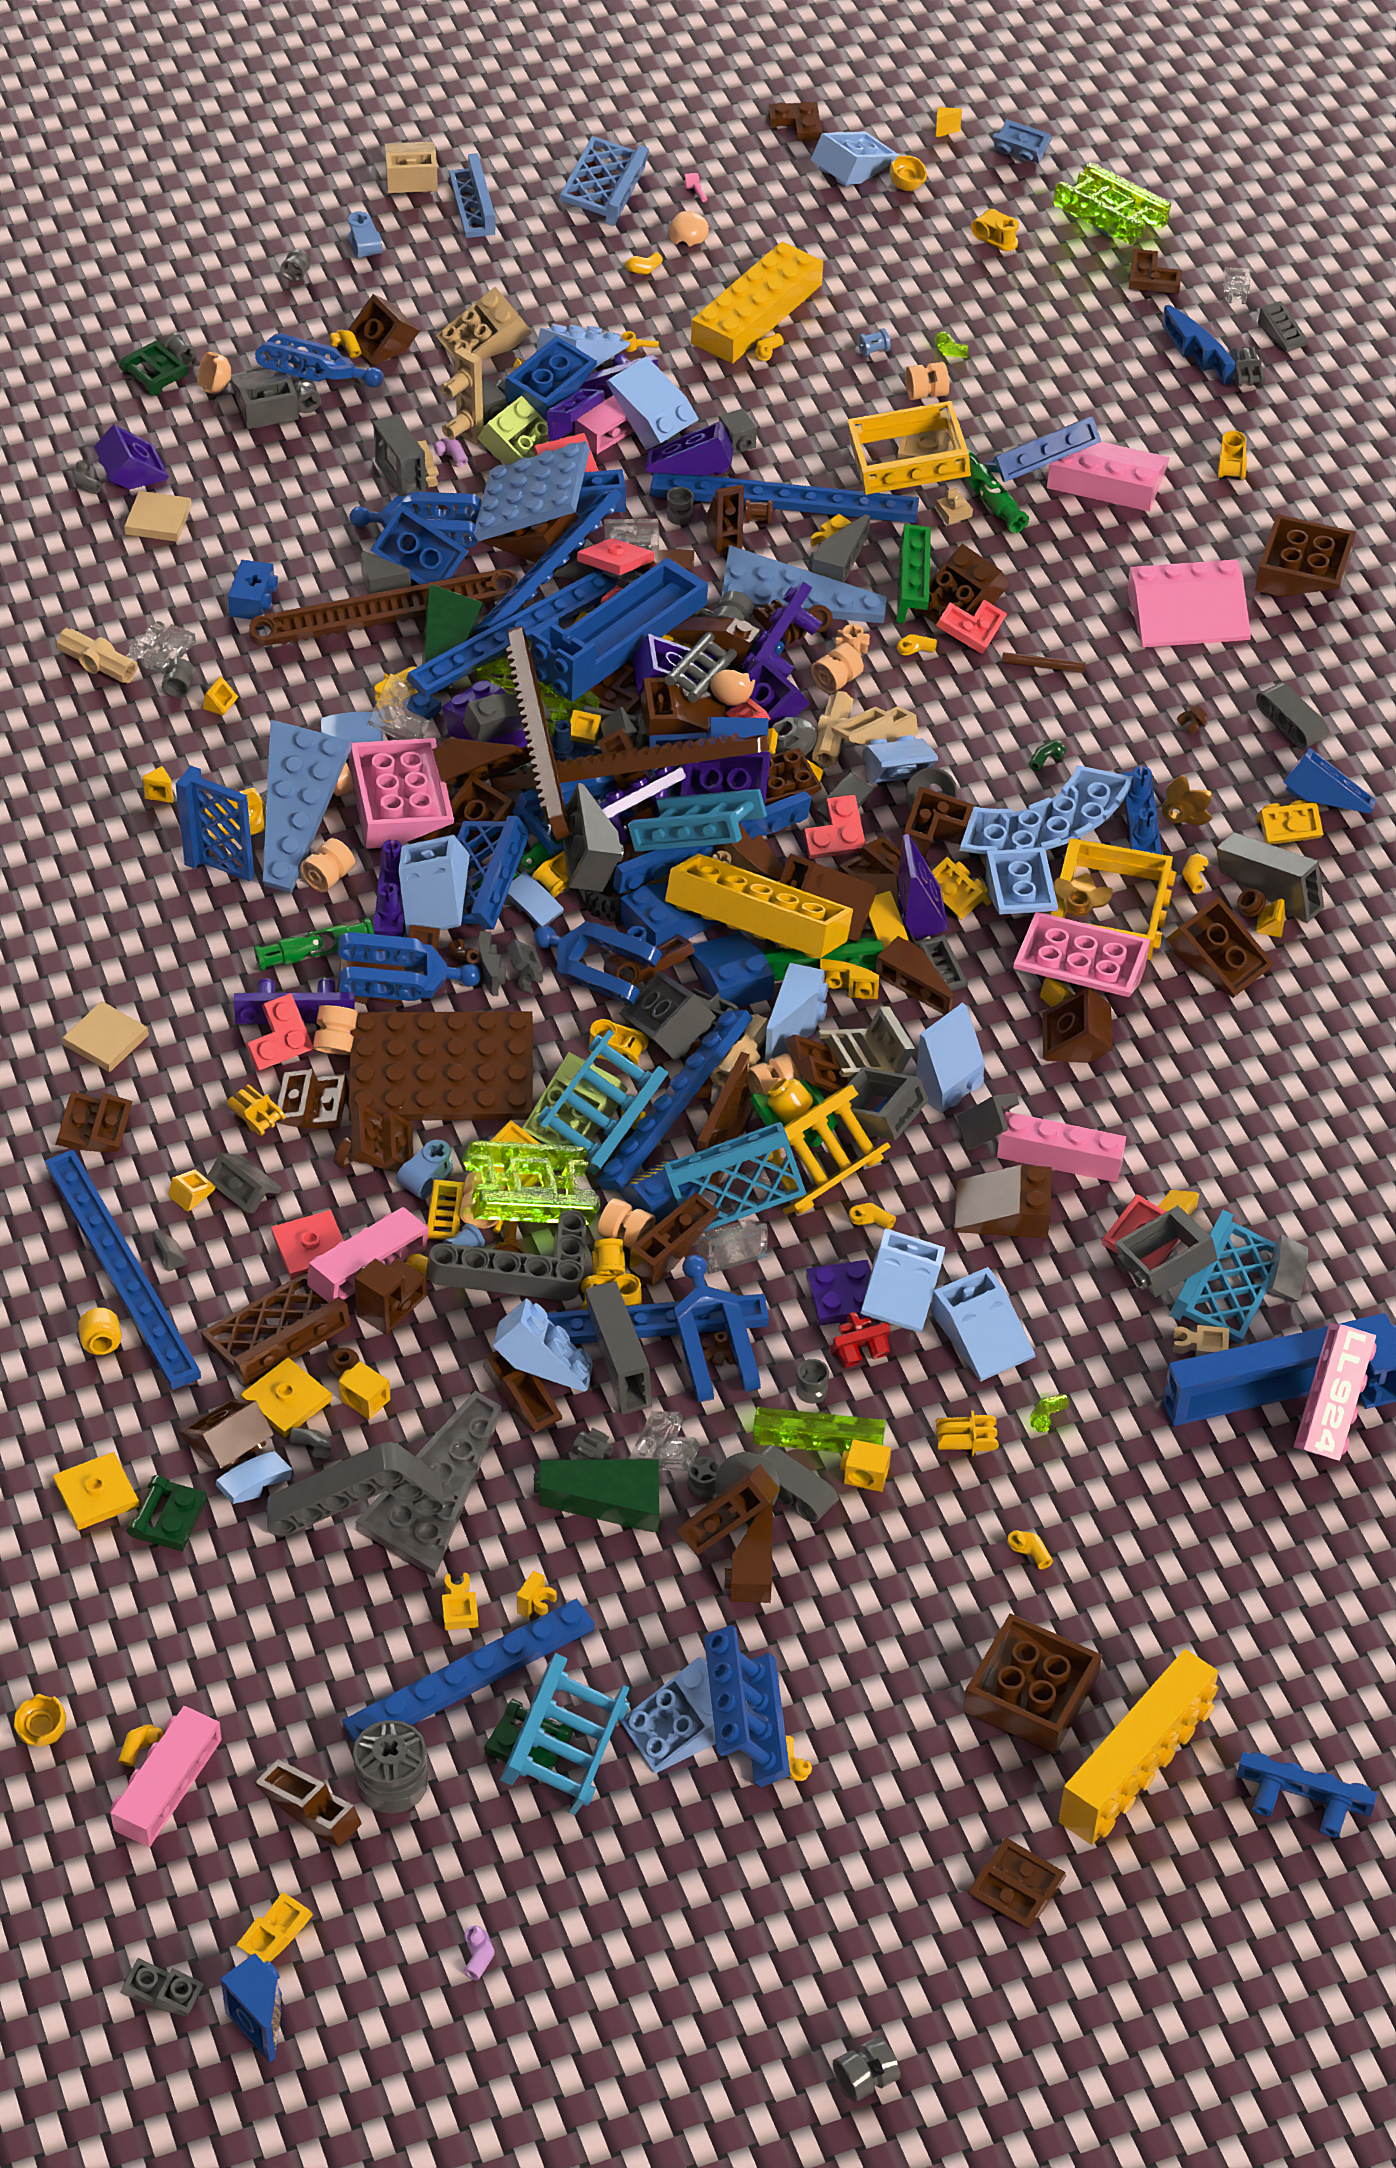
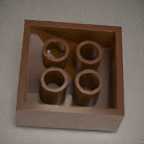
(1304, 557)
(1032, 1683)

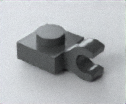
(525, 960)

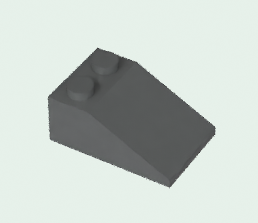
(594, 843)
(668, 1015)

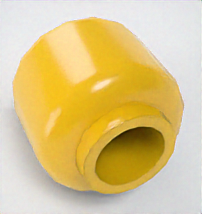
(789, 1099)
(99, 1331)

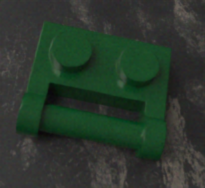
(158, 361)
(176, 1518)
(505, 1735)

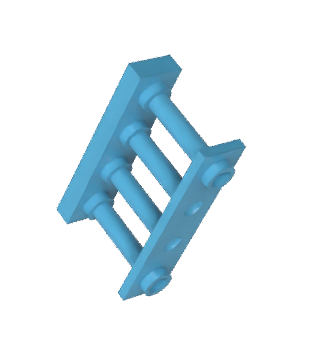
(697, 820)
(629, 1104)
(533, 1735)

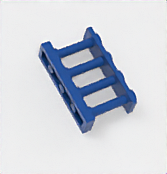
(747, 1706)

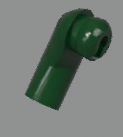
(1041, 754)

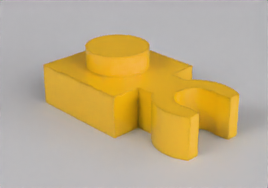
(829, 528)
(459, 1605)

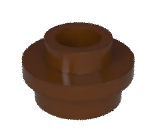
(1251, 902)
(341, 1354)

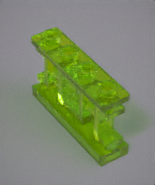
(1132, 203)
(528, 1202)

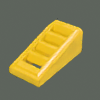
(445, 1189)

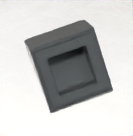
(616, 721)
(168, 1251)

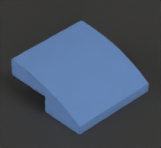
(351, 727)

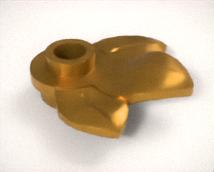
(1189, 802)
(1081, 895)

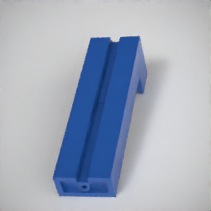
(614, 631)
(1272, 1373)

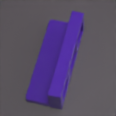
(563, 415)

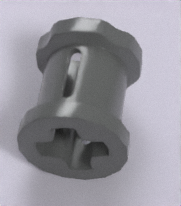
(183, 351)

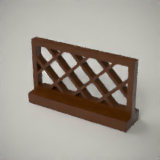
(730, 1112)
(287, 1341)

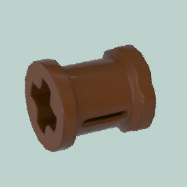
(758, 511)

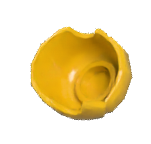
(907, 173)
(40, 1720)

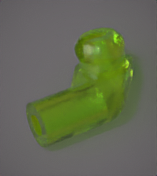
(949, 347)
(1045, 1406)

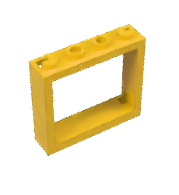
(913, 470)
(1125, 862)

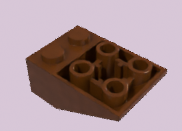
(533, 540)
(964, 582)
(670, 712)
(789, 776)
(832, 886)

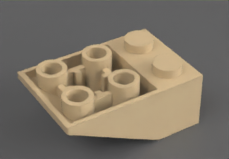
(411, 167)
(485, 328)

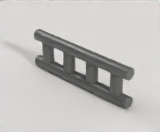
(696, 654)

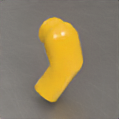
(139, 1739)

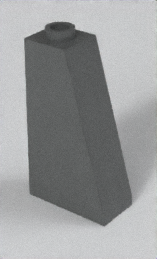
(1274, 873)
(619, 1347)

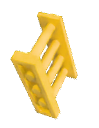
(817, 1120)

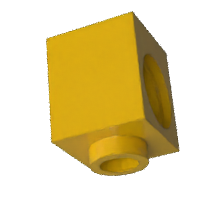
(364, 1390)
(866, 1465)

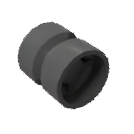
(735, 605)
(869, 2068)

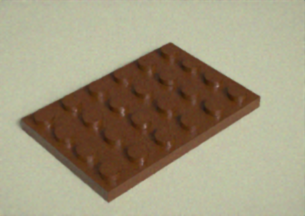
(443, 1065)

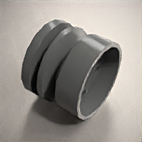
(390, 1766)

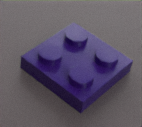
(838, 1290)

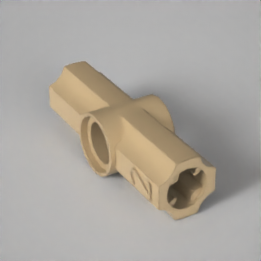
(97, 655)
(829, 744)
(748, 1042)

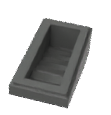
(1278, 313)
(941, 946)

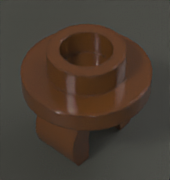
(1196, 715)

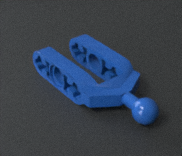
(339, 369)
(443, 518)
(574, 944)
(409, 953)
(708, 1300)

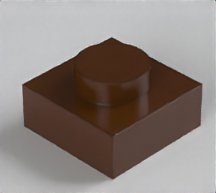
(425, 934)

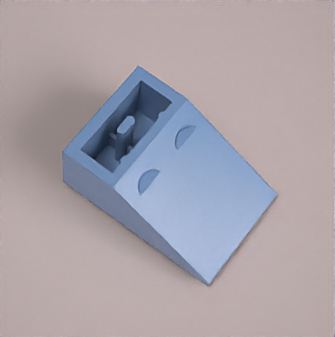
(590, 341)
(433, 882)
(902, 1280)
(982, 1323)
(540, 1348)
(674, 1719)

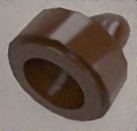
(823, 614)
(343, 1154)

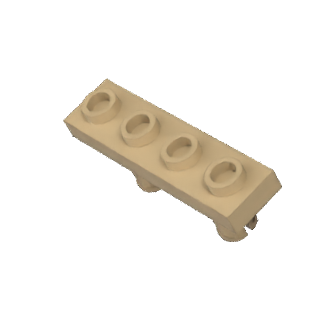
(469, 397)

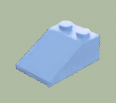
(852, 156)
(651, 402)
(897, 759)
(1020, 881)
(796, 1008)
(950, 1059)

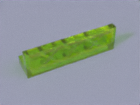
(814, 1430)

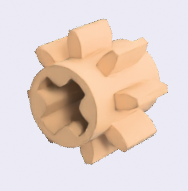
(853, 636)

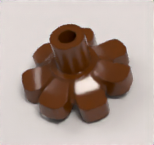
(718, 1349)

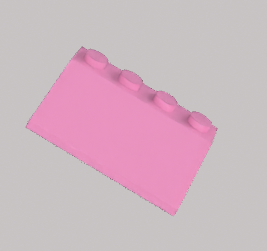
(1110, 475)
(1189, 603)
(398, 790)
(1083, 954)

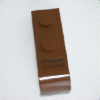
(673, 952)

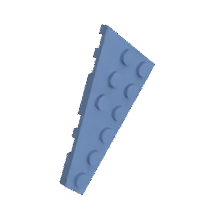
(299, 788)

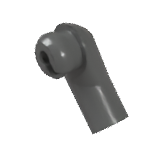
(83, 479)

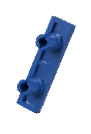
(1142, 813)
(1319, 1787)

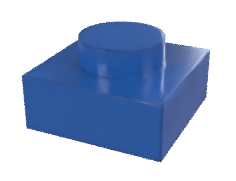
(424, 707)

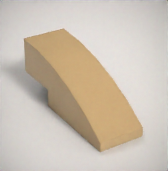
(878, 725)

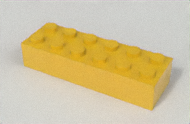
(756, 302)
(758, 905)
(1138, 1747)

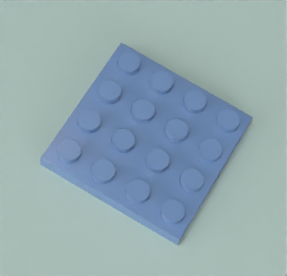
(532, 490)

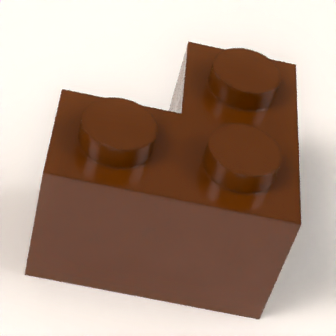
(938, 817)
(388, 1293)

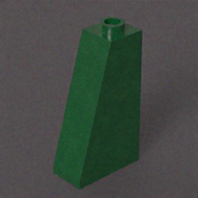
(447, 622)
(603, 1490)

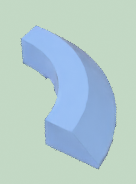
(1077, 810)

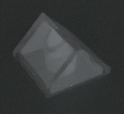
(733, 1244)

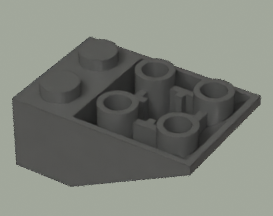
(265, 397)

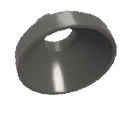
(801, 736)
(930, 776)

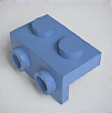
(1022, 141)

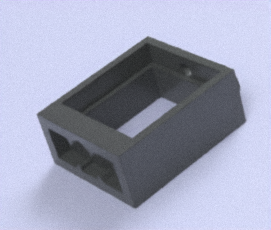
(399, 456)
(906, 1102)
(1154, 1235)

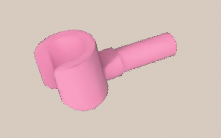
(692, 181)

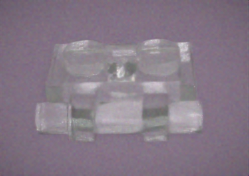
(166, 646)

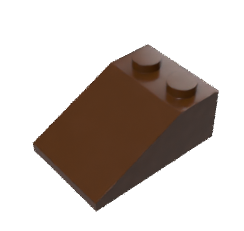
(461, 758)
(476, 803)
(1220, 948)
(1005, 1202)

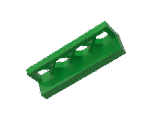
(913, 570)
(859, 953)

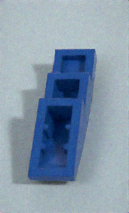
(1196, 341)

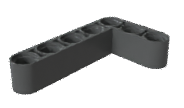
(516, 1272)
(352, 1481)

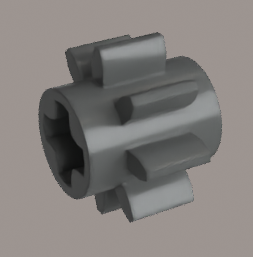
(592, 1446)

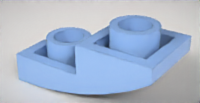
(534, 900)
(248, 1478)

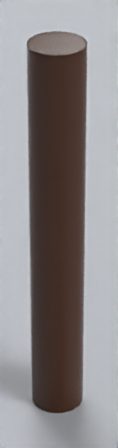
(1043, 662)

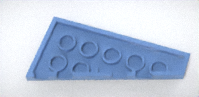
(769, 580)

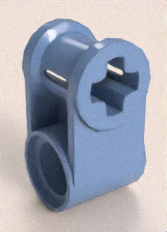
(363, 235)
(428, 1164)

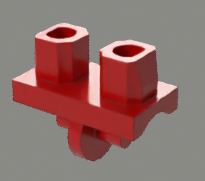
(847, 1345)

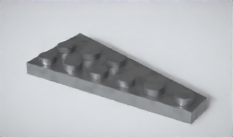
(456, 1456)

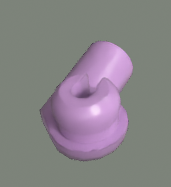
(452, 448)
(481, 1951)

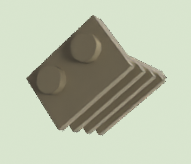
(882, 1043)

